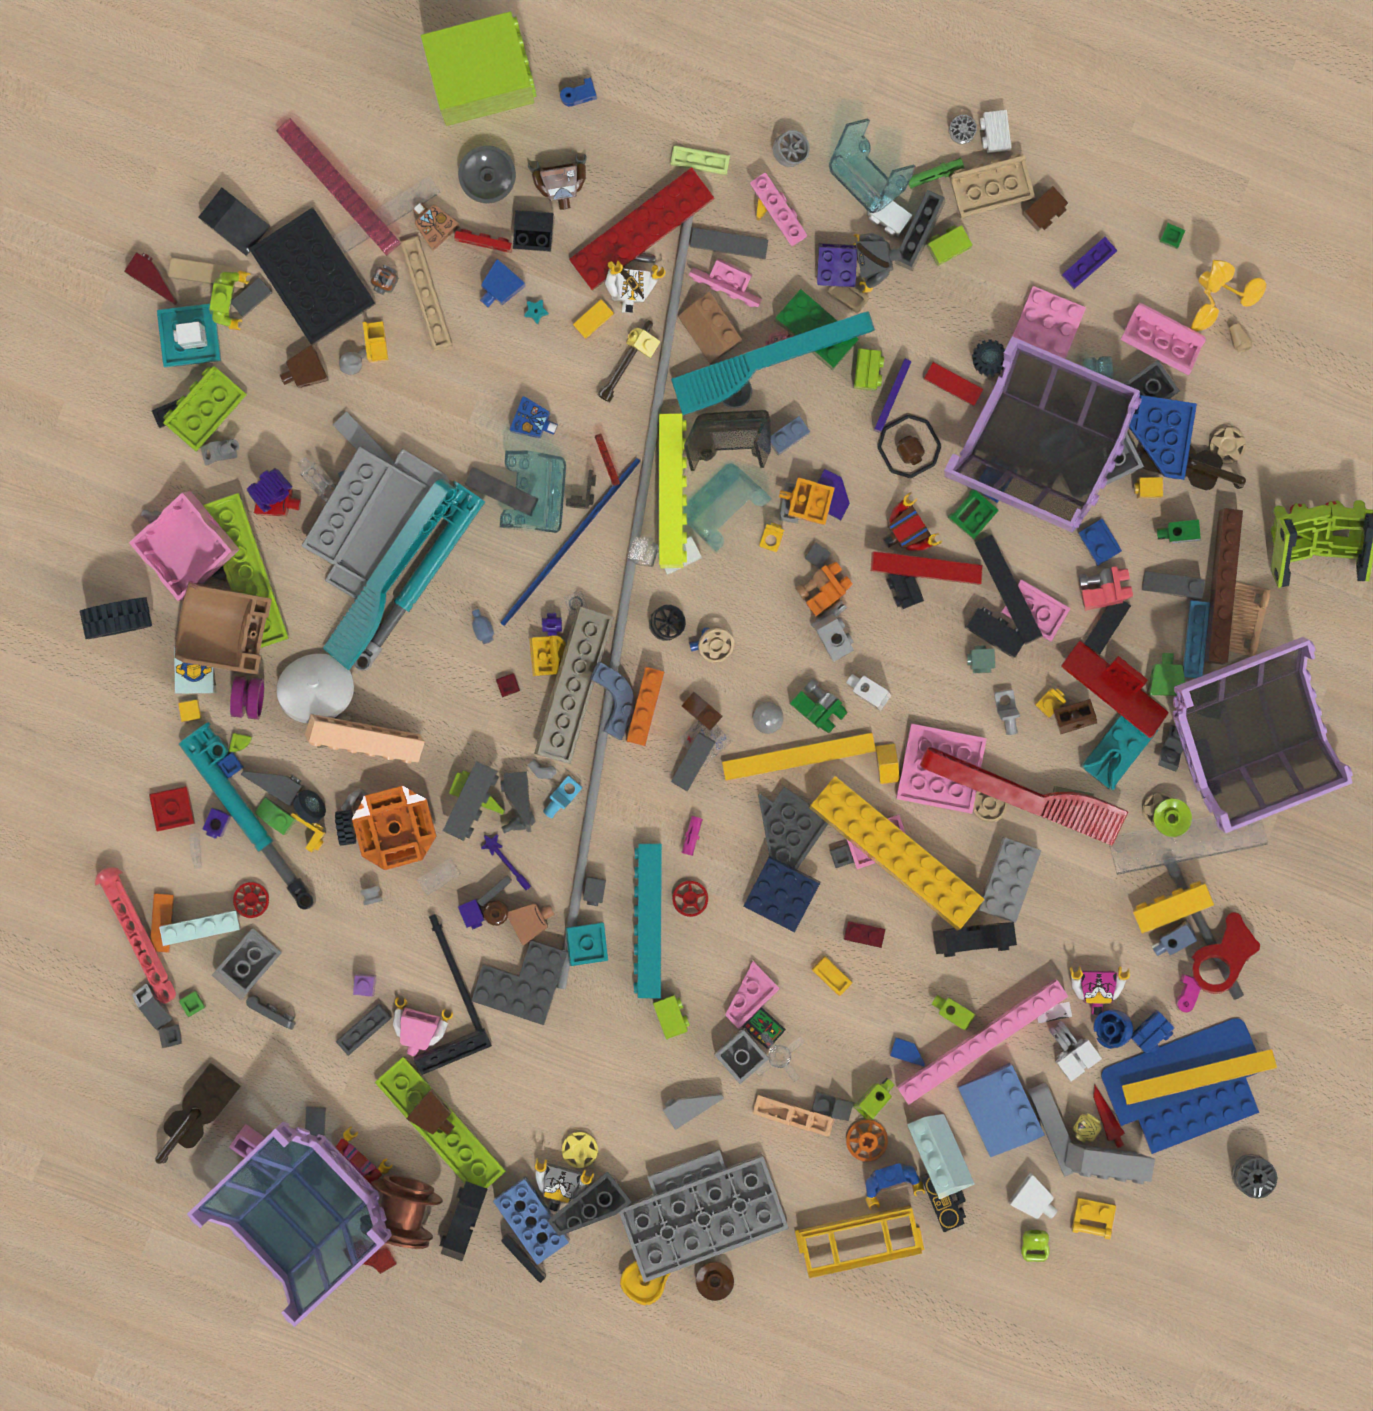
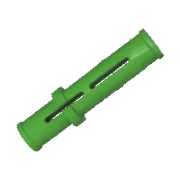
(936, 172)

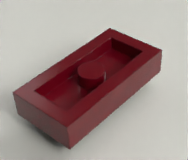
(864, 934)

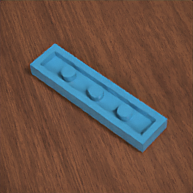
(1196, 639)

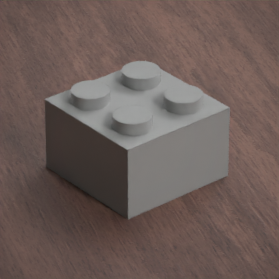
(741, 1056)

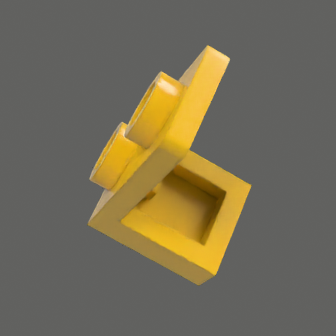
(316, 841)

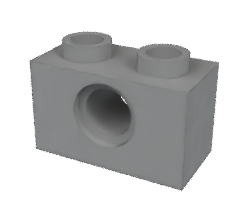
(826, 629)

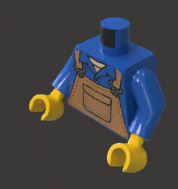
(891, 1178)

